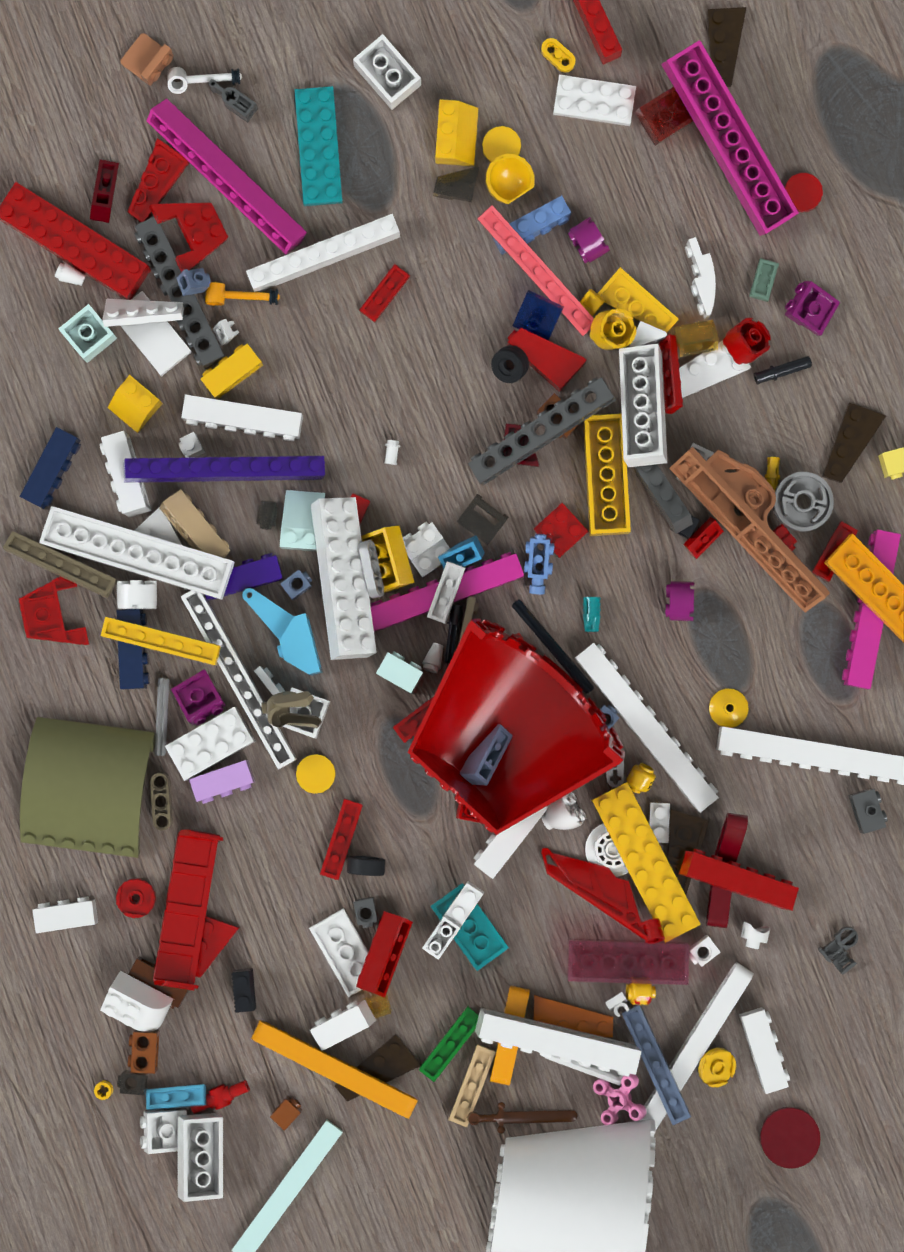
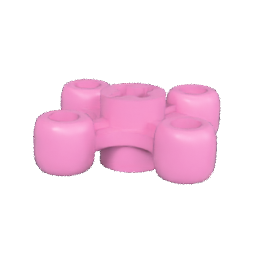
(619, 1099)

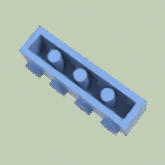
(540, 221)

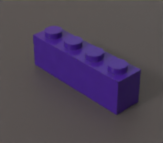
(253, 574)

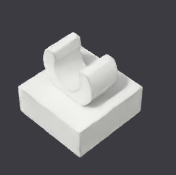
(224, 332)
(616, 1002)

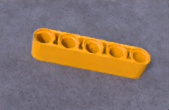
(505, 1057)

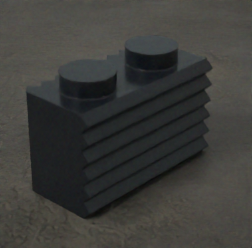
(244, 990)

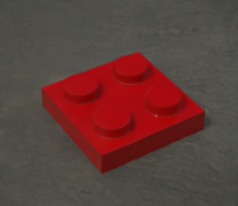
(562, 529)

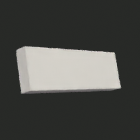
(446, 592)

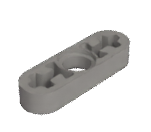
(371, 569)

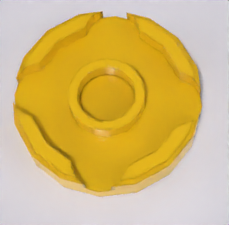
(500, 141)
(315, 773)
(717, 1067)

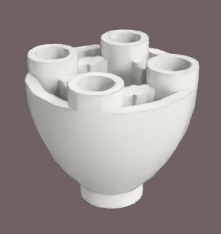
(564, 814)

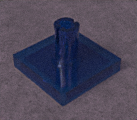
(538, 315)

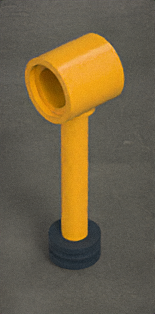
(216, 295)

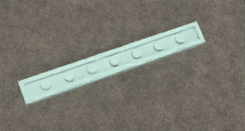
(288, 1188)

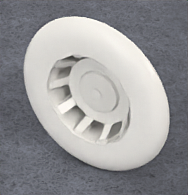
(608, 850)

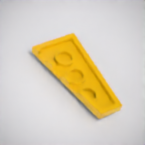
(627, 294)

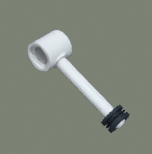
(179, 73)

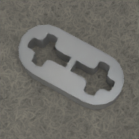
(619, 771)

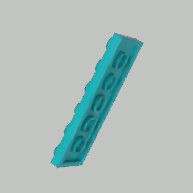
(318, 146)

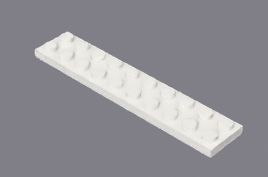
(137, 552)

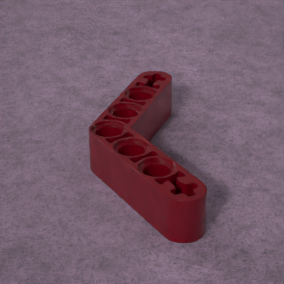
(727, 848)

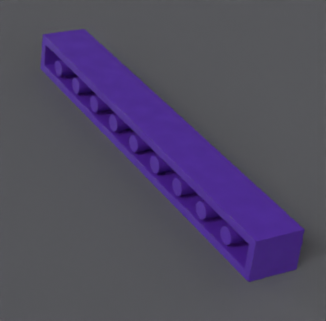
(223, 469)

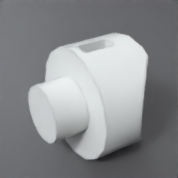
(755, 936)

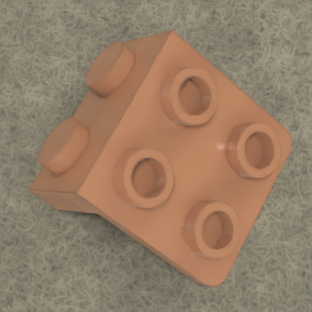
(147, 59)

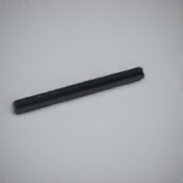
(552, 646)

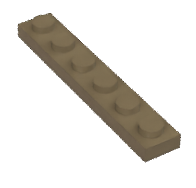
(60, 564)

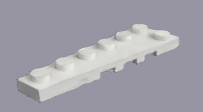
(709, 370)

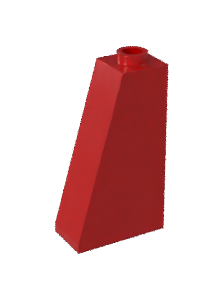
(547, 358)

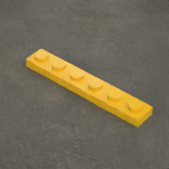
(160, 640)

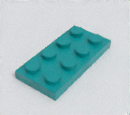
(477, 935)

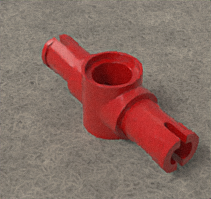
(222, 1096)

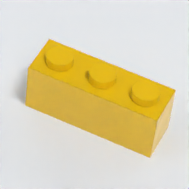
(231, 371)

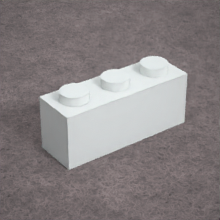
(65, 915)
(342, 1024)

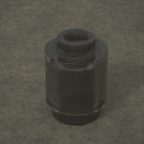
(267, 515)

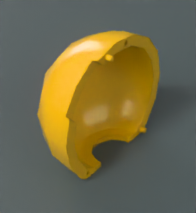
(509, 178)

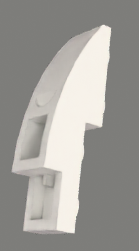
(705, 284)
(453, 920)

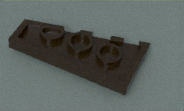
(724, 37)
(852, 438)
(684, 835)
(385, 1064)

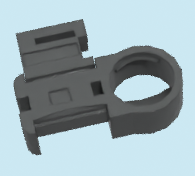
(837, 953)

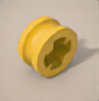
(107, 1084)

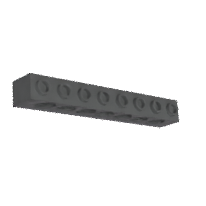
(148, 230)
(552, 431)

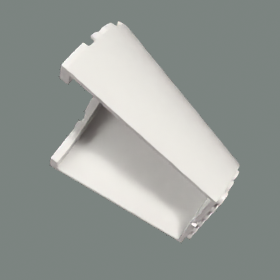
(575, 1190)

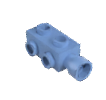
(539, 556)

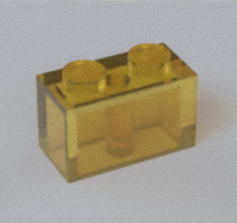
(696, 338)

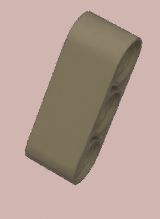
(164, 791)

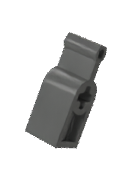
(241, 106)

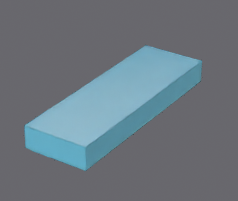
(176, 1097)

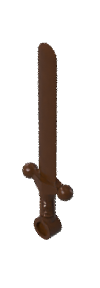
(522, 1117)

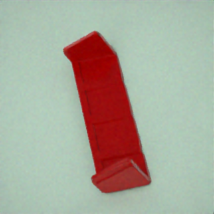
(185, 909)

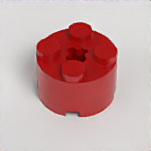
(747, 341)

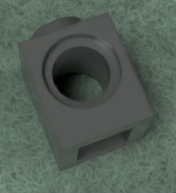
(365, 903)

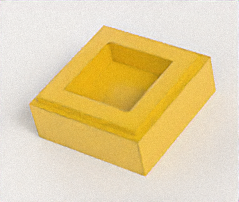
(592, 302)

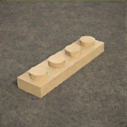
(472, 1085)

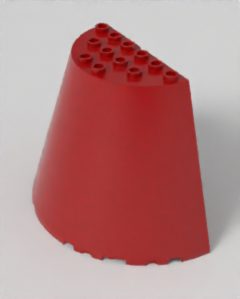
(555, 729)

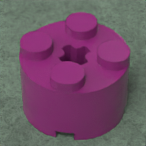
(589, 239)
(681, 601)

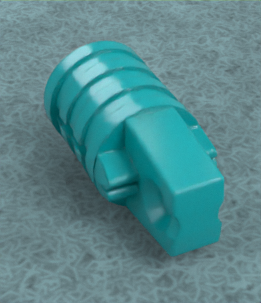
(591, 613)

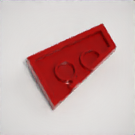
(214, 938)

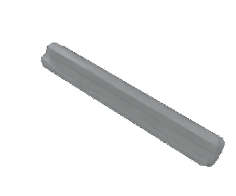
(161, 716)

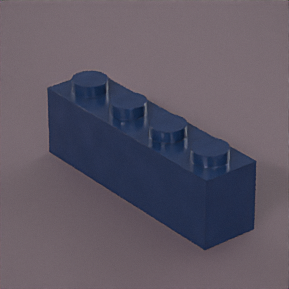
(50, 468)
(132, 657)

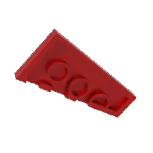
(161, 173)

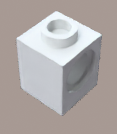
(712, 951)

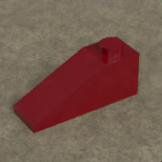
(104, 191)

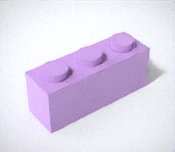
(222, 781)

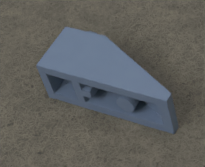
(486, 757)

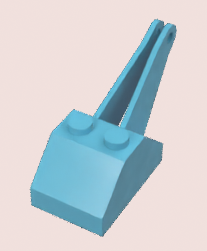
(294, 632)

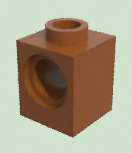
(286, 1112)

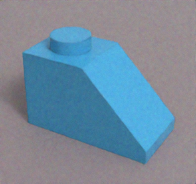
(463, 553)

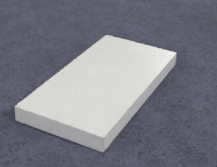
(157, 342)
(341, 948)

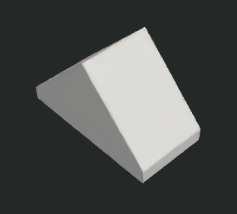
(647, 335)

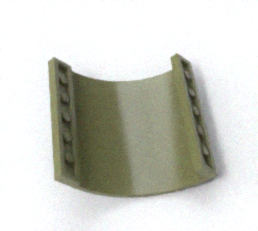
(84, 786)

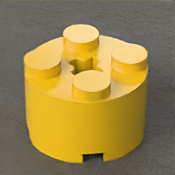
(613, 329)

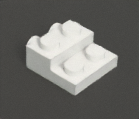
(425, 548)
(160, 1130)

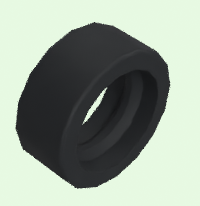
(366, 865)

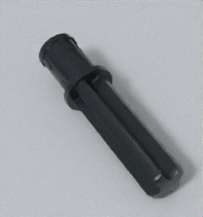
(782, 370)
(453, 632)

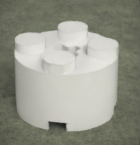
(136, 594)

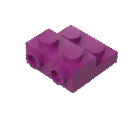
(811, 307)
(198, 698)

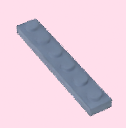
(656, 1065)

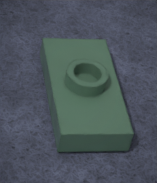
(763, 279)

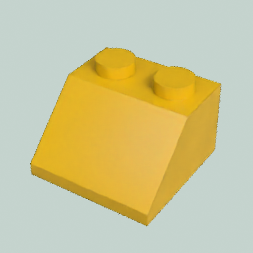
(134, 404)

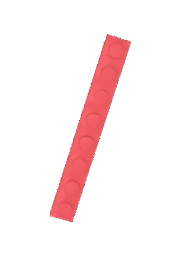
(536, 269)

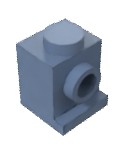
(193, 281)

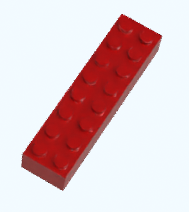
(73, 242)

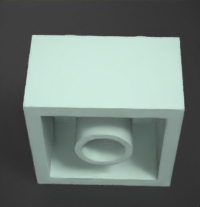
(87, 333)

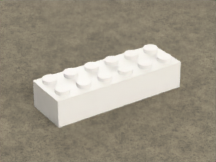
(643, 405)

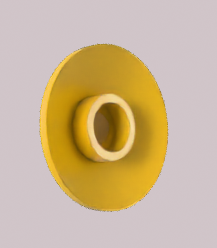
(718, 710)

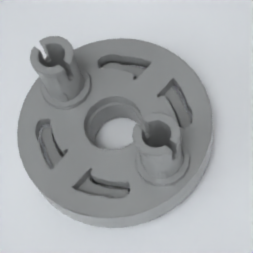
(798, 518)

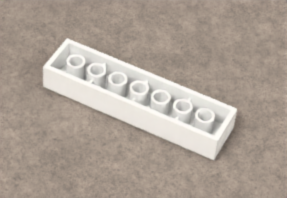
(343, 578)
(557, 1041)

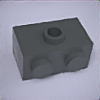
(868, 810)

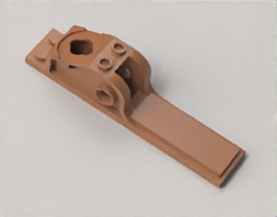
(754, 498)

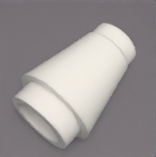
(69, 274)
(433, 659)

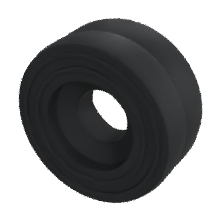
(519, 360)

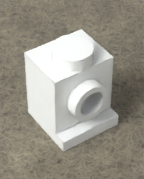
(191, 446)

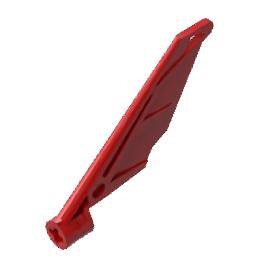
(604, 891)

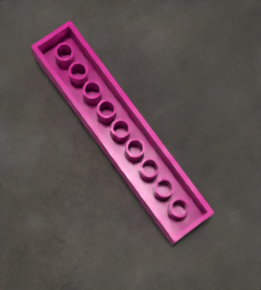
(730, 138)

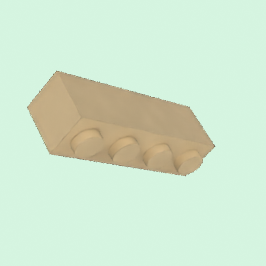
(192, 525)

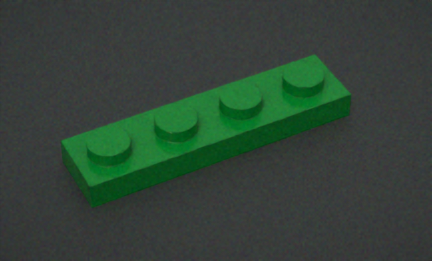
(450, 1044)

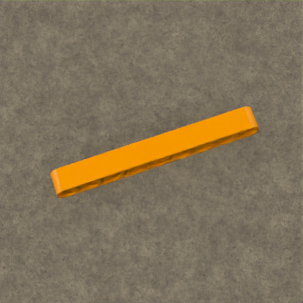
(334, 1069)

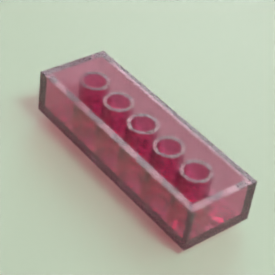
(627, 961)

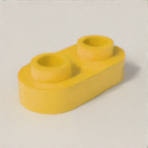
(559, 55)

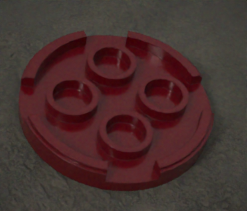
(790, 1137)

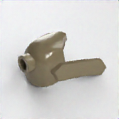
(279, 706)

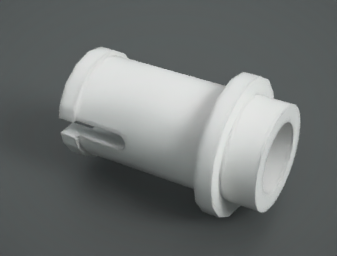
(391, 452)

